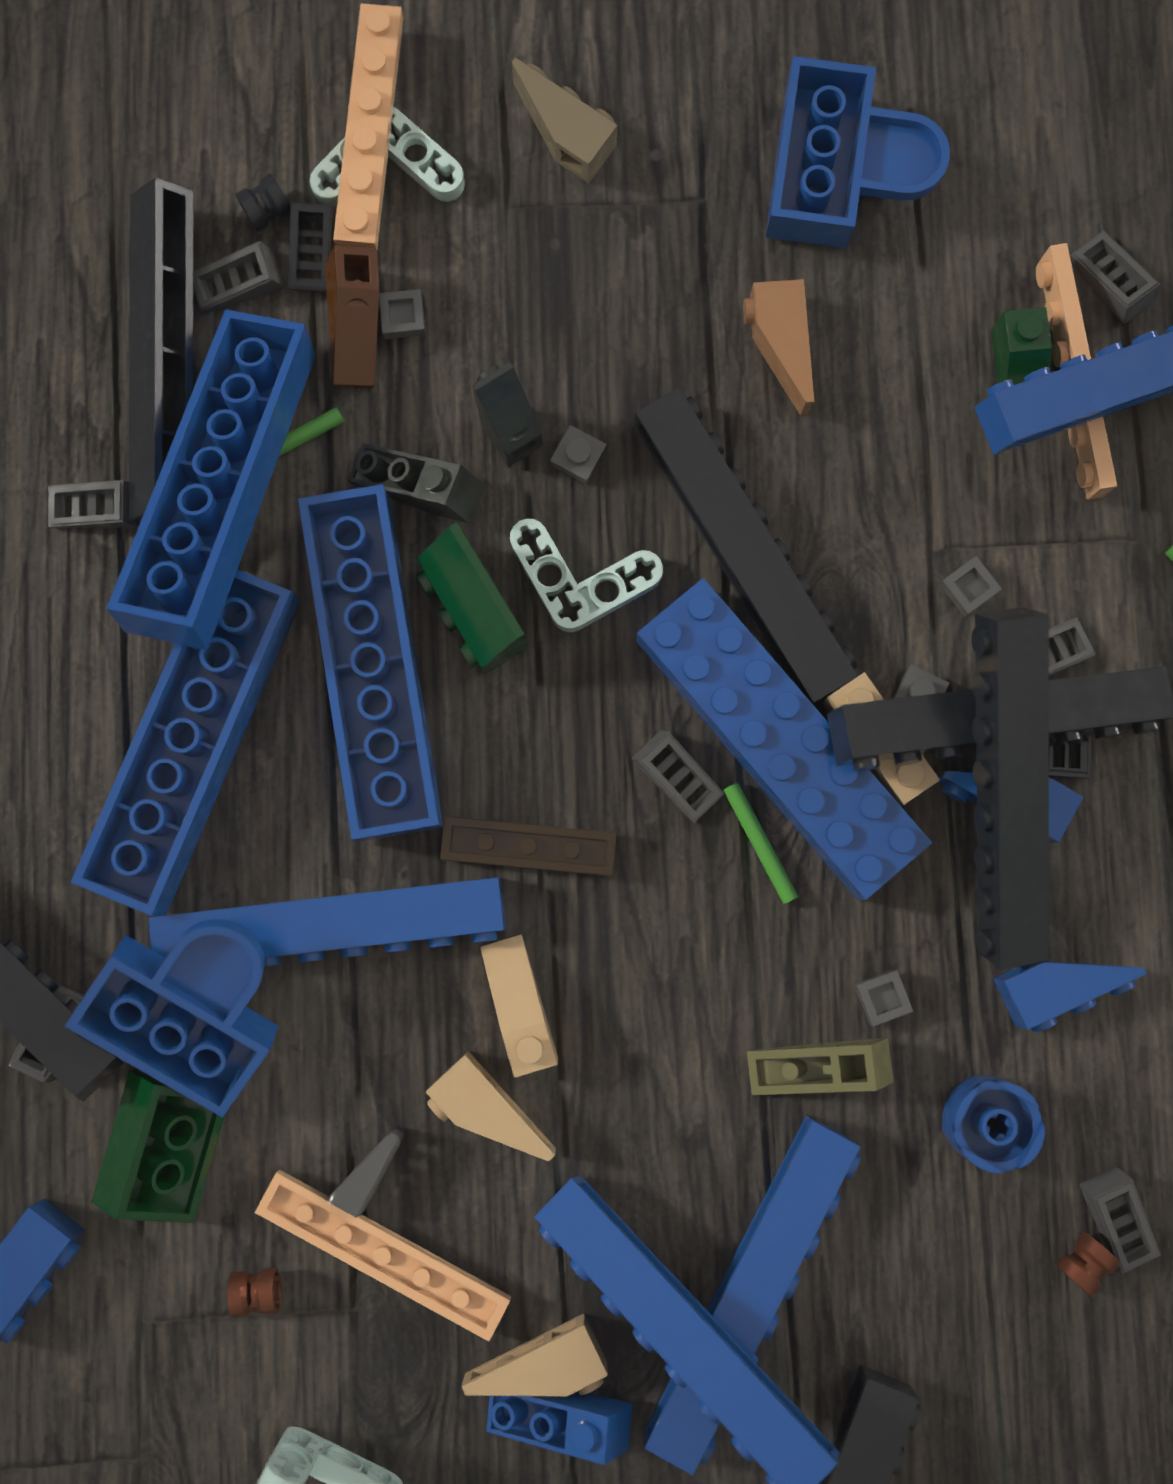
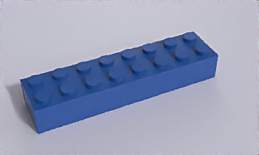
(213, 480)
(370, 663)
(781, 740)
(185, 751)

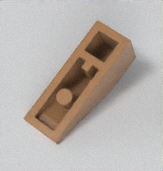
(782, 335)

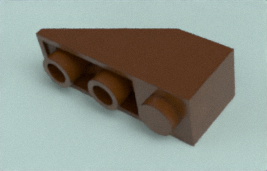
(352, 314)

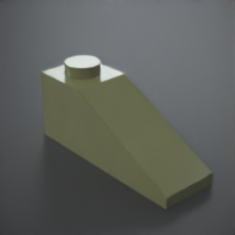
(821, 1067)

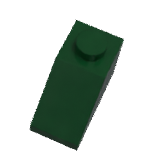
(1021, 343)

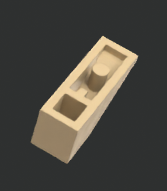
(518, 1006)
(480, 1105)
(548, 1365)

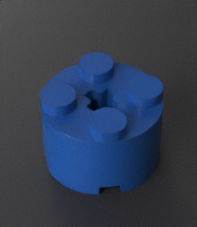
(1019, 1127)

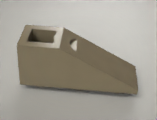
(571, 129)

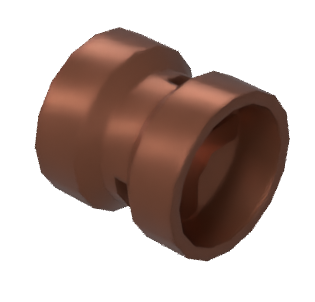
(1088, 1263)
(254, 1292)

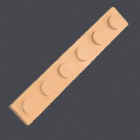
(368, 126)
(1065, 318)
(384, 1255)

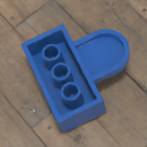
(844, 148)
(183, 1012)

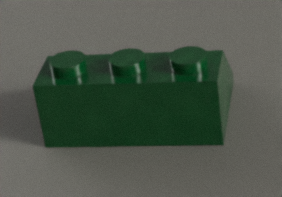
(470, 601)
(156, 1154)

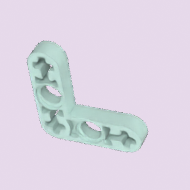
(420, 171)
(583, 592)
(306, 1454)

